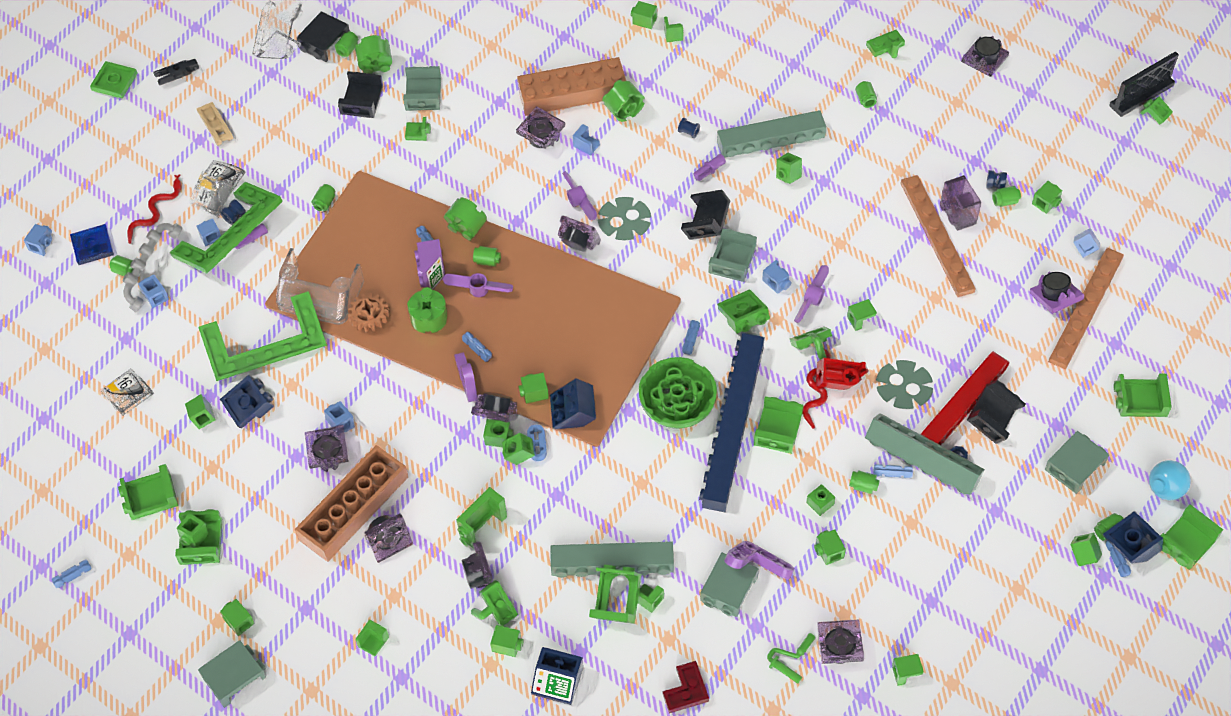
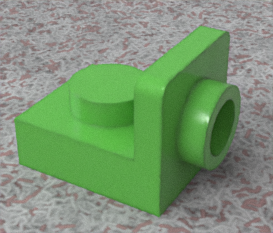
(1157, 109)
(417, 130)

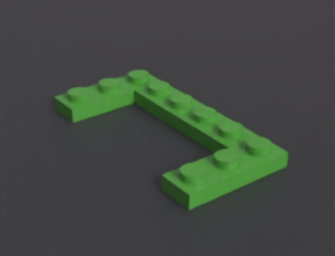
(263, 204)
(226, 366)

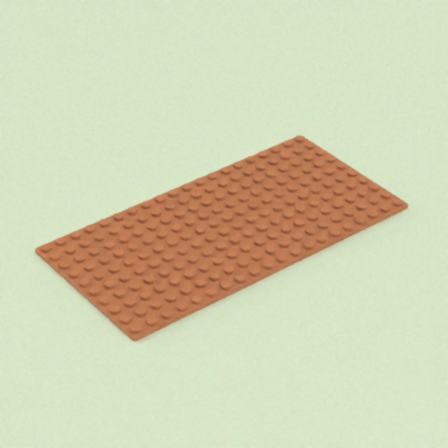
(557, 320)

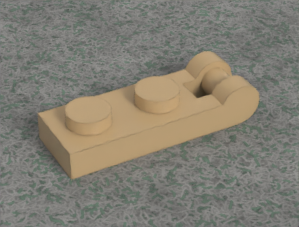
(214, 123)

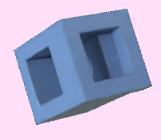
(38, 239)
(776, 277)
(153, 291)
(339, 415)

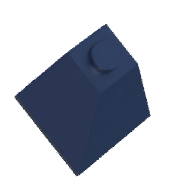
(1135, 539)

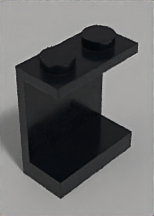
(321, 34)
(361, 95)
(709, 215)
(995, 411)

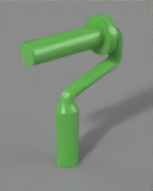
(782, 667)

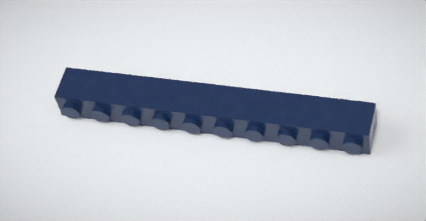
(733, 423)

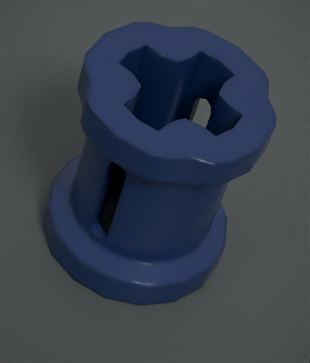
(689, 128)

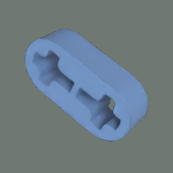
(541, 442)

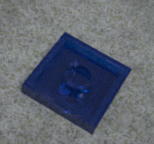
(91, 244)

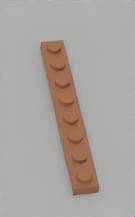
(937, 236)
(1086, 308)

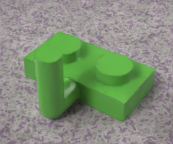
(886, 43)
(815, 336)
(497, 604)

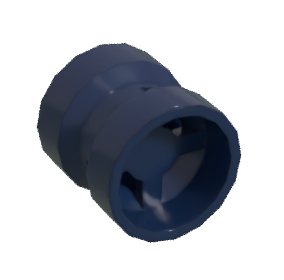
(992, 179)
(232, 212)

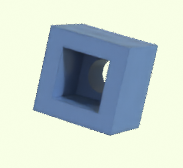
(208, 232)

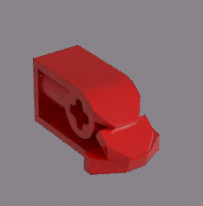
(839, 373)

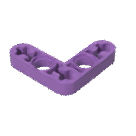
(466, 376)
(748, 551)

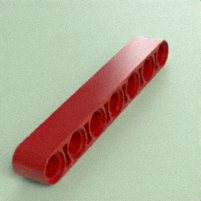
(965, 399)

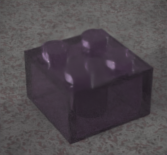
(960, 203)

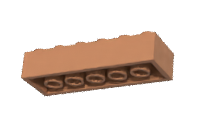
(569, 85)
(351, 503)

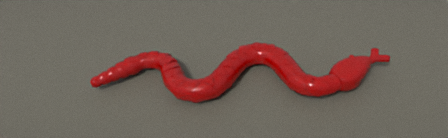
(153, 209)
(817, 402)

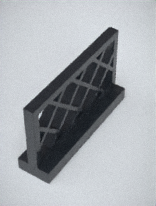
(1145, 85)

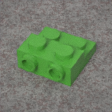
(744, 311)

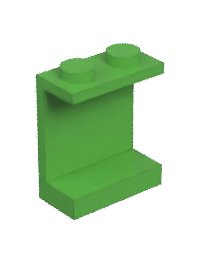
(778, 425)
(1190, 537)

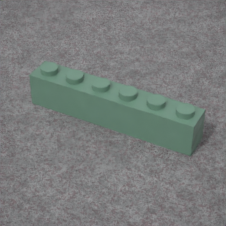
(771, 134)
(924, 454)
(584, 558)

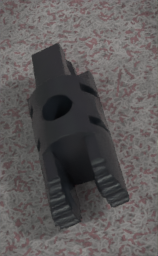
(176, 71)

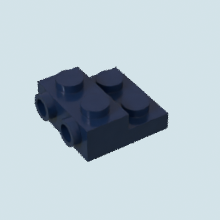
(247, 401)

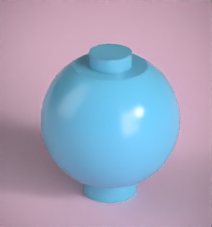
(1169, 480)

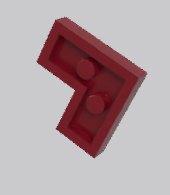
(690, 693)

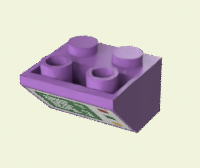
(429, 263)

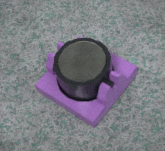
(1057, 291)

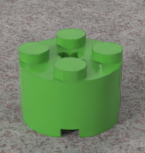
(373, 54)
(624, 100)
(465, 218)
(427, 310)

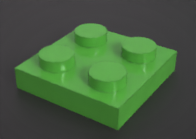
(113, 79)

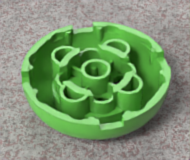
(675, 375)

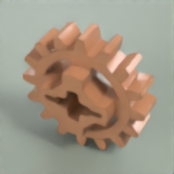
(377, 308)

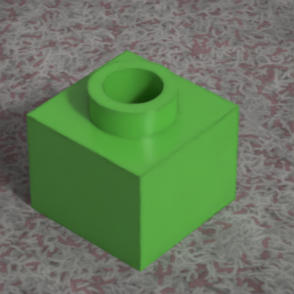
(818, 504)

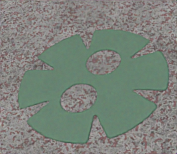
(625, 231)
(903, 398)

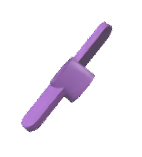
(578, 197)
(469, 282)
(814, 292)

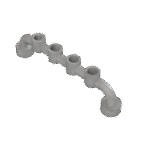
(139, 264)

